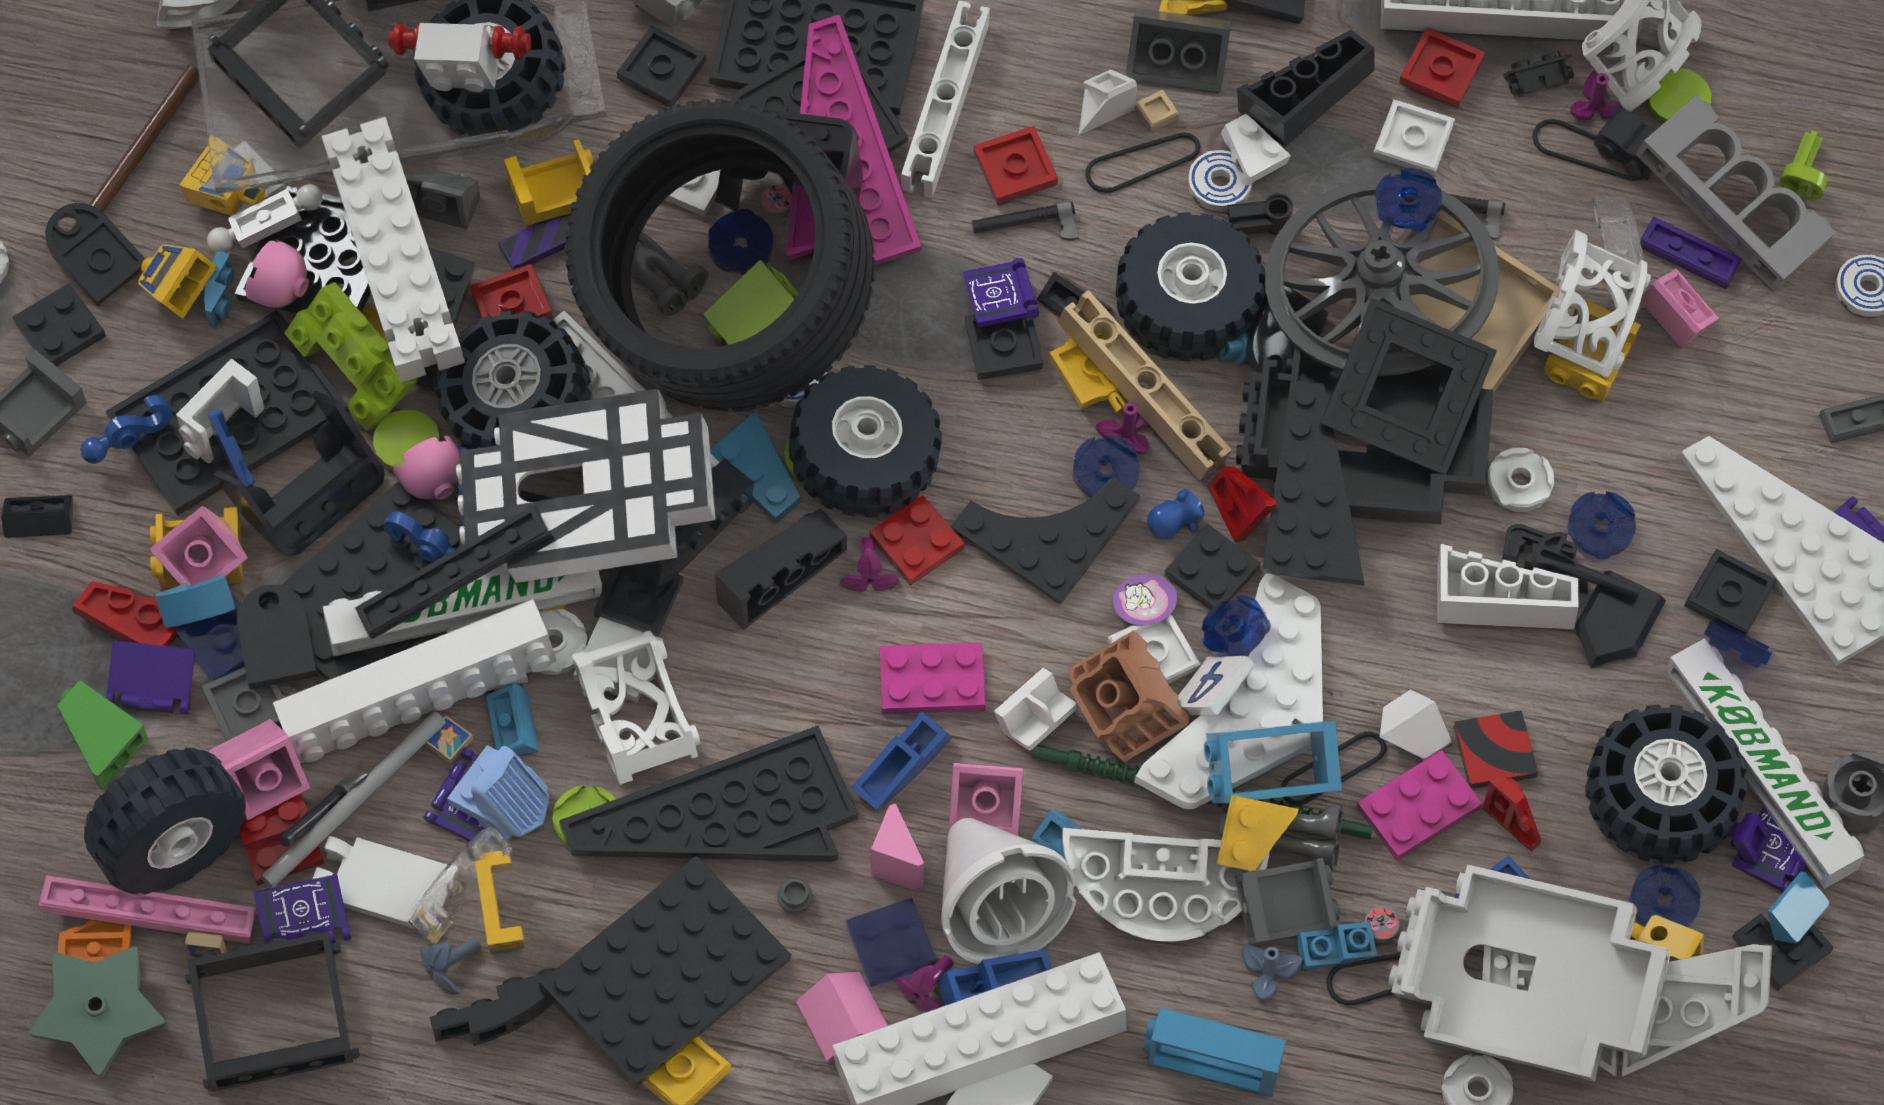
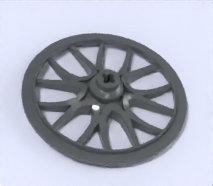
(1388, 281)

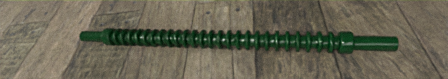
(1075, 761)

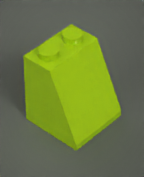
(750, 304)

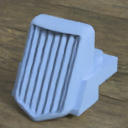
(502, 793)

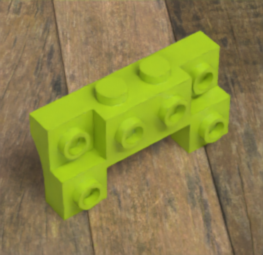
(355, 348)

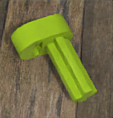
(1799, 175)

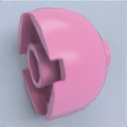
(278, 276)
(430, 469)

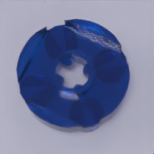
(1413, 214)
(740, 225)
(1101, 451)
(1599, 541)
(1251, 630)
(1666, 881)

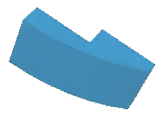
(216, 293)
(195, 602)
(1336, 946)

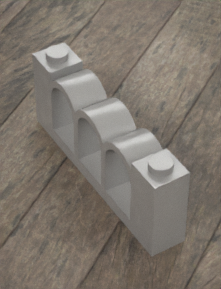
(1697, 124)

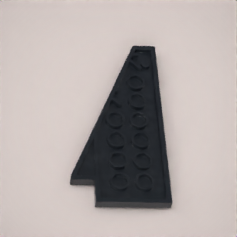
(749, 806)

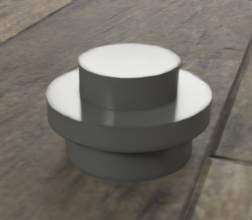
(794, 895)

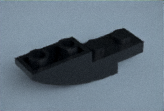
(486, 1019)

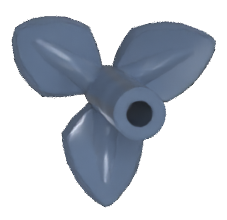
(442, 956)
(1270, 965)

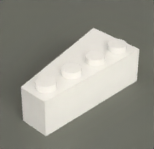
(1501, 593)

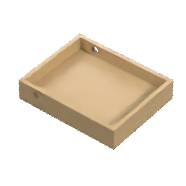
(1516, 310)

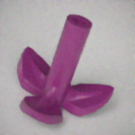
(1594, 90)
(1131, 422)
(869, 568)
(922, 983)

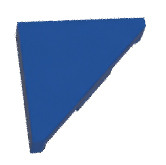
(229, 448)

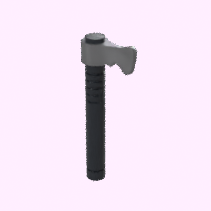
(1492, 207)
(1063, 210)
(319, 810)

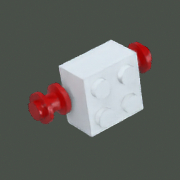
(459, 52)

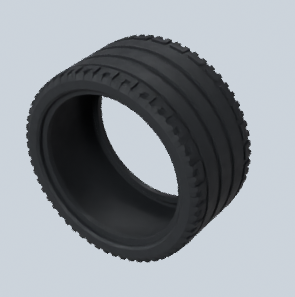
(647, 168)

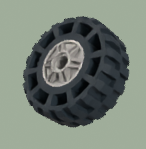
(508, 368)

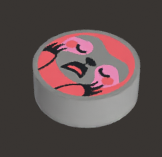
(775, 201)
(1383, 924)

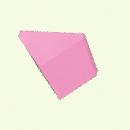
(1678, 308)
(199, 548)
(987, 795)
(895, 853)
(839, 1010)

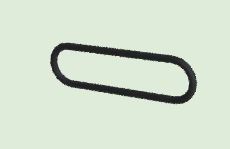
(1346, 776)

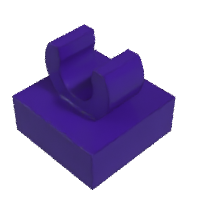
(1749, 837)

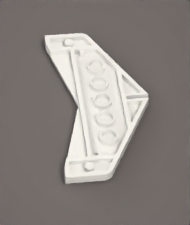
(1276, 692)
(1696, 1000)

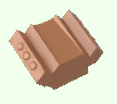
(1126, 697)

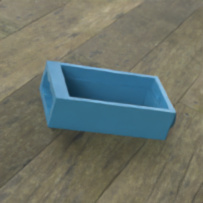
(1324, 757)
(1214, 1051)

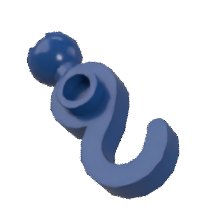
(125, 430)
(430, 543)

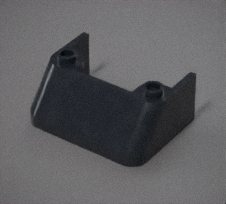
(831, 134)
(320, 494)

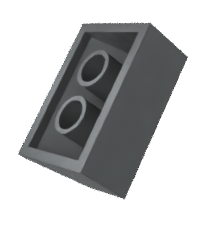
(1178, 49)

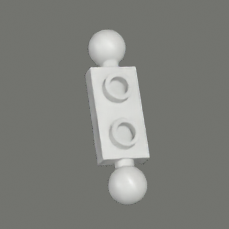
(265, 218)

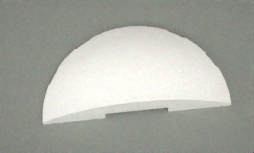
(1152, 883)

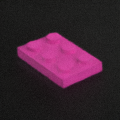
(932, 678)
(1419, 805)

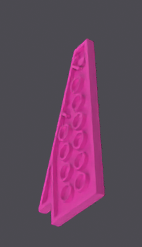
(837, 90)

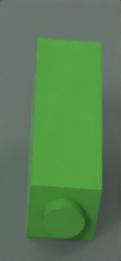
(100, 731)

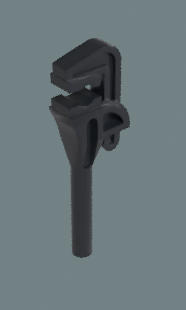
(1555, 554)

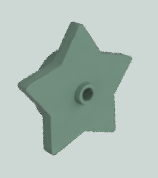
(101, 1032)

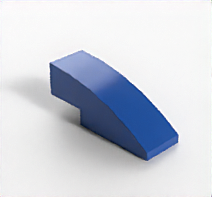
(901, 761)
(991, 974)

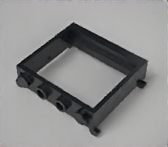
(263, 96)
(281, 1061)

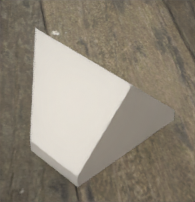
(1106, 99)
(1414, 725)

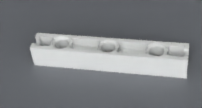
(938, 115)

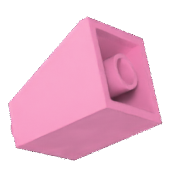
(263, 767)

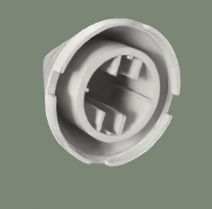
(1002, 892)

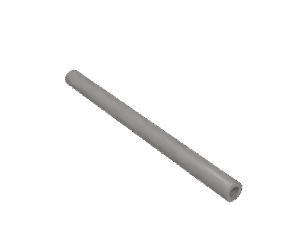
(353, 800)

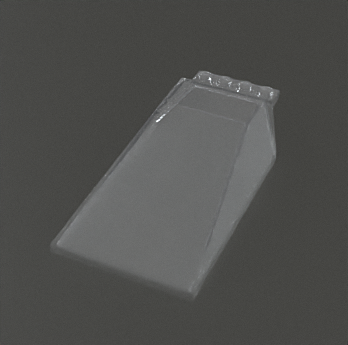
(313, 64)

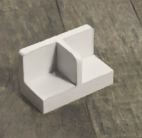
(1034, 710)

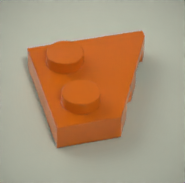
(95, 940)

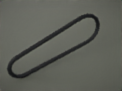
(1138, 147)
(1574, 160)
(1363, 999)

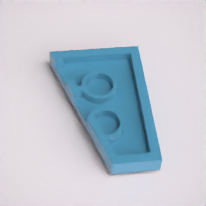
(755, 456)

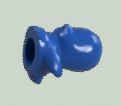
(1171, 516)

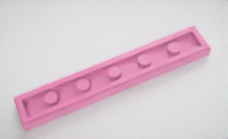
(149, 910)

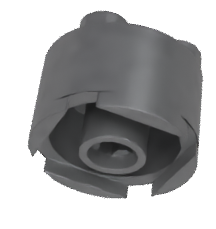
(1840, 791)

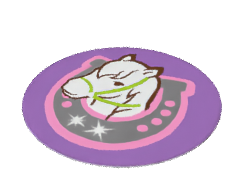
(1145, 599)

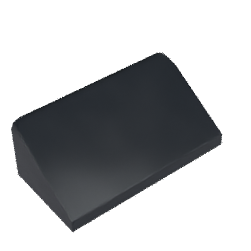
(1061, 292)
(37, 516)

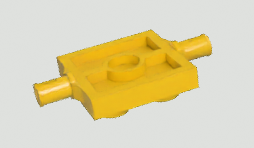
(1083, 377)

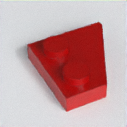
(1240, 501)
(1511, 810)

